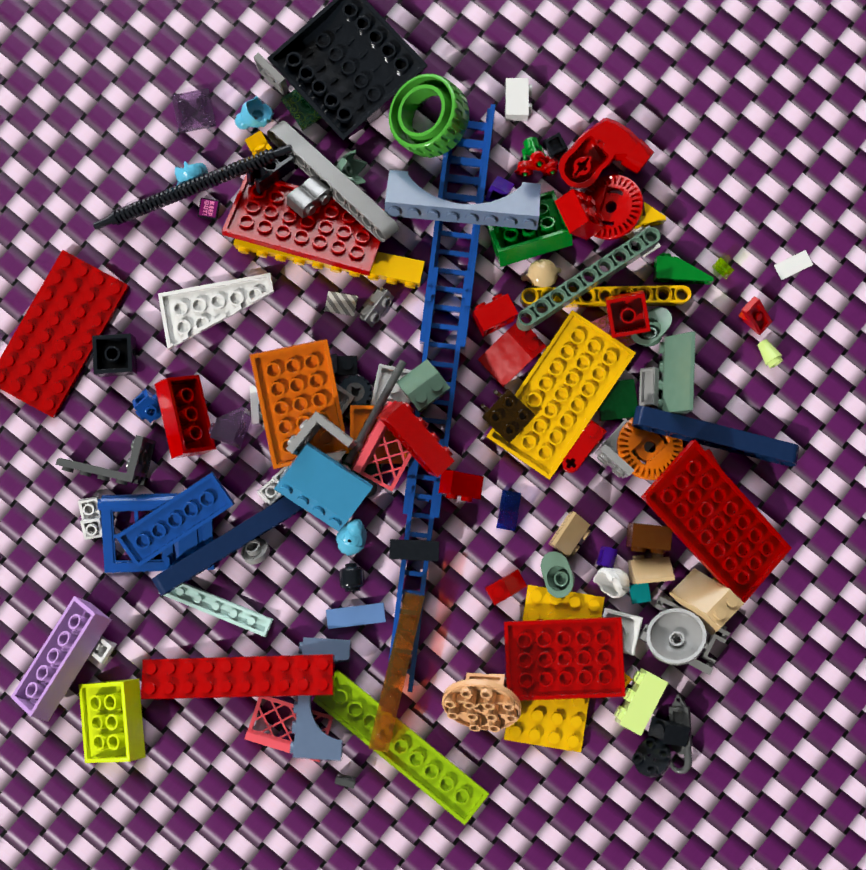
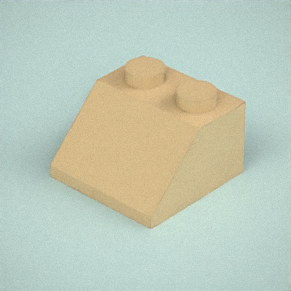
(569, 534)
(650, 569)

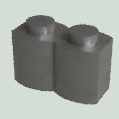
(308, 197)

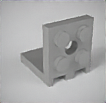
(311, 427)
(608, 454)

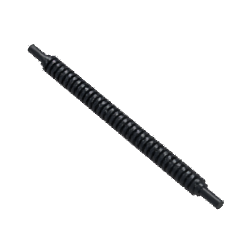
(192, 187)

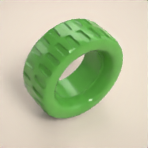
(448, 128)

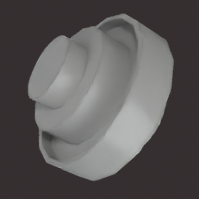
(255, 551)

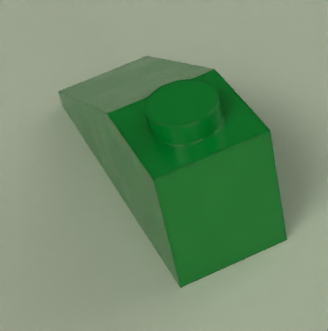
(674, 270)

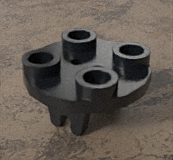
(646, 764)

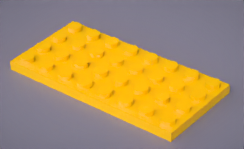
(565, 392)
(554, 721)

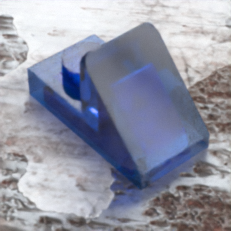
(508, 510)

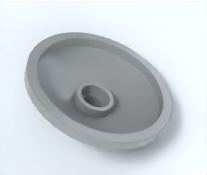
(676, 625)

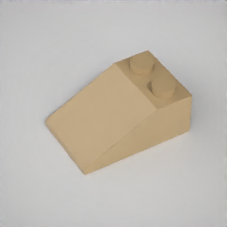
(706, 599)

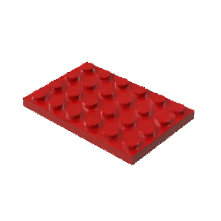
(565, 658)

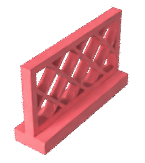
(368, 451)
(274, 741)

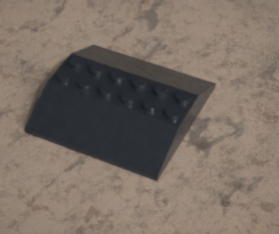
(347, 64)

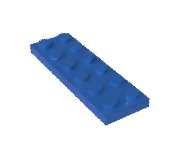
(175, 519)

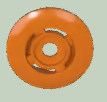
(634, 439)

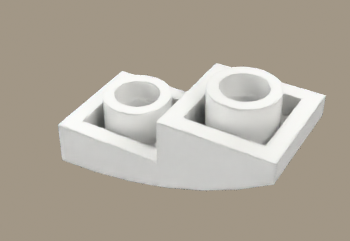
(267, 492)
(91, 518)

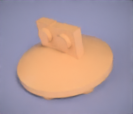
(482, 702)

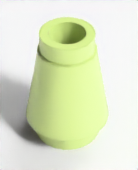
(770, 354)

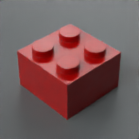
(580, 214)
(494, 314)
(627, 314)

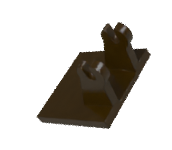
(507, 415)

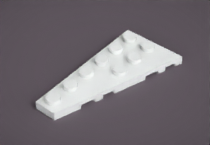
(200, 307)

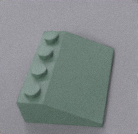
(677, 373)

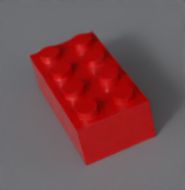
(184, 416)
(416, 438)

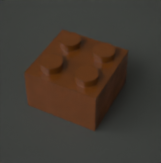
(650, 537)

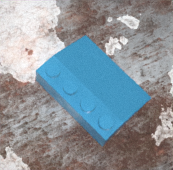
(323, 486)

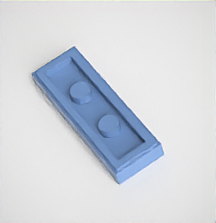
(355, 615)

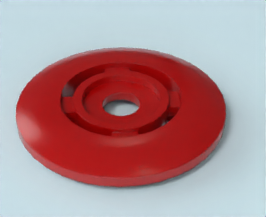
(628, 209)

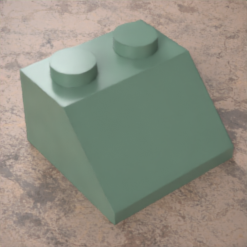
(423, 385)

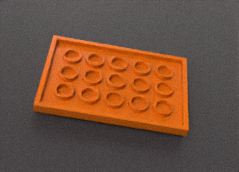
(290, 388)

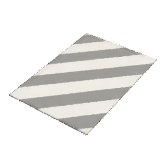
(341, 303)

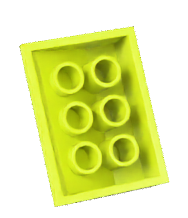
(112, 721)

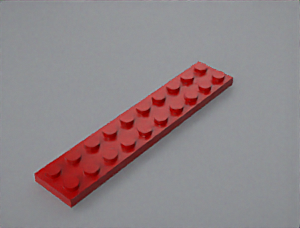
(238, 677)

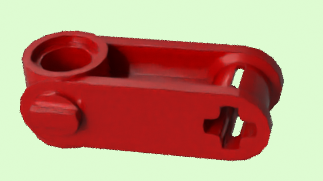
(584, 445)

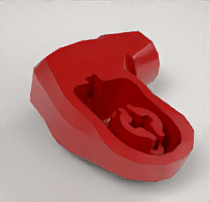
(598, 149)

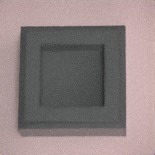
(345, 780)

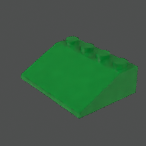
(520, 244)

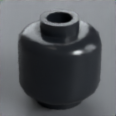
(351, 578)

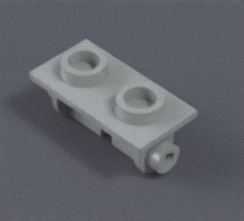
(371, 314)

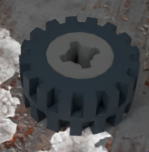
(362, 396)

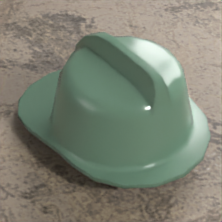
(660, 321)
(557, 574)

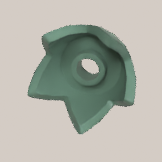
(352, 167)

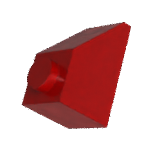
(505, 587)

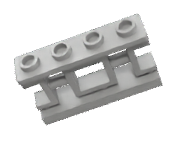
(706, 668)

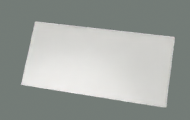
(793, 265)

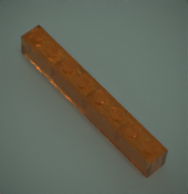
(396, 672)

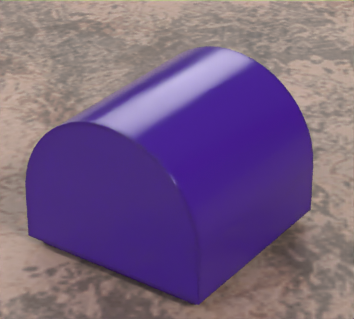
(607, 557)

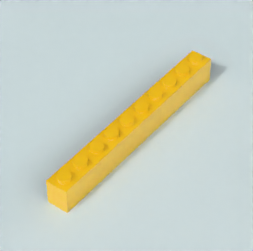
(386, 266)

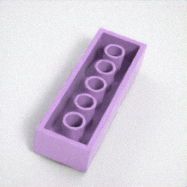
(60, 659)

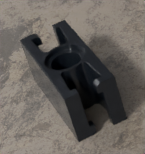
(271, 174)
(414, 550)

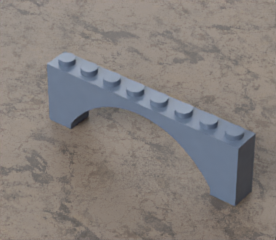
(515, 210)

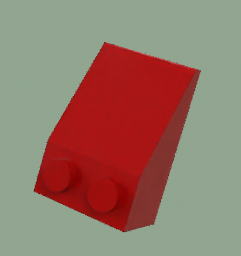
(511, 354)

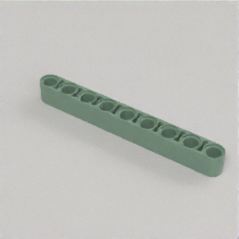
(592, 271)

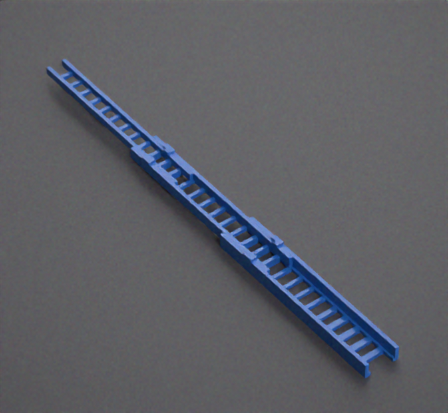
(461, 329)

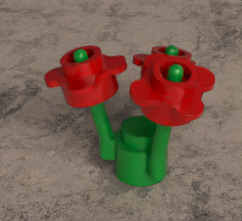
(538, 160)

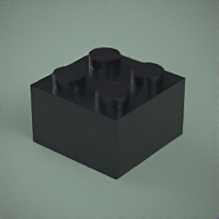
(114, 355)

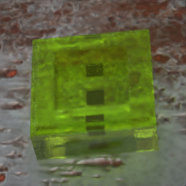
(722, 268)

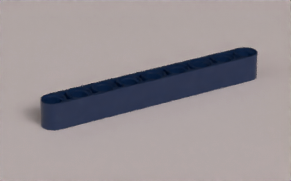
(715, 436)
(225, 545)

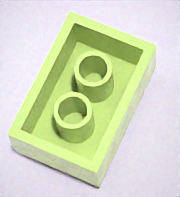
(640, 701)

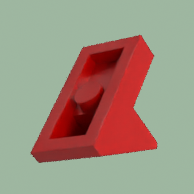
(755, 316)

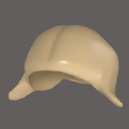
(542, 273)

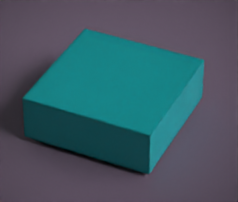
(639, 593)

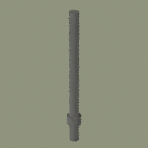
(375, 412)

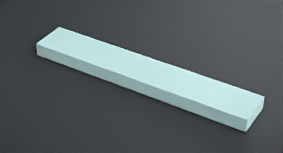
(221, 608)

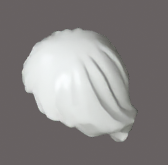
(612, 581)

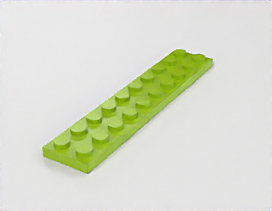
(407, 750)

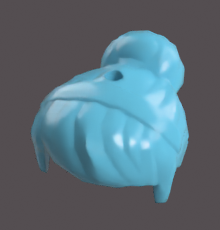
(251, 110)
(189, 172)
(356, 533)

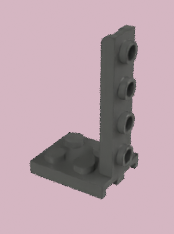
(136, 465)

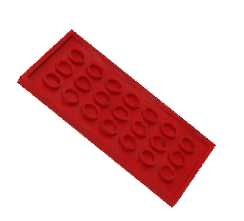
(325, 237)
(58, 333)
(716, 521)

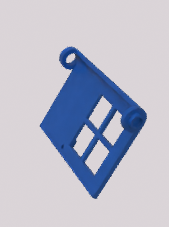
(146, 502)

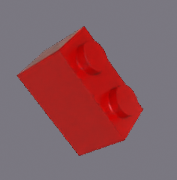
(461, 485)

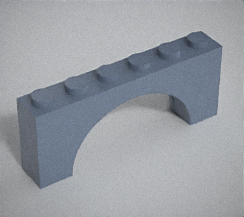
(309, 739)

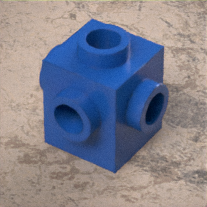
(147, 406)

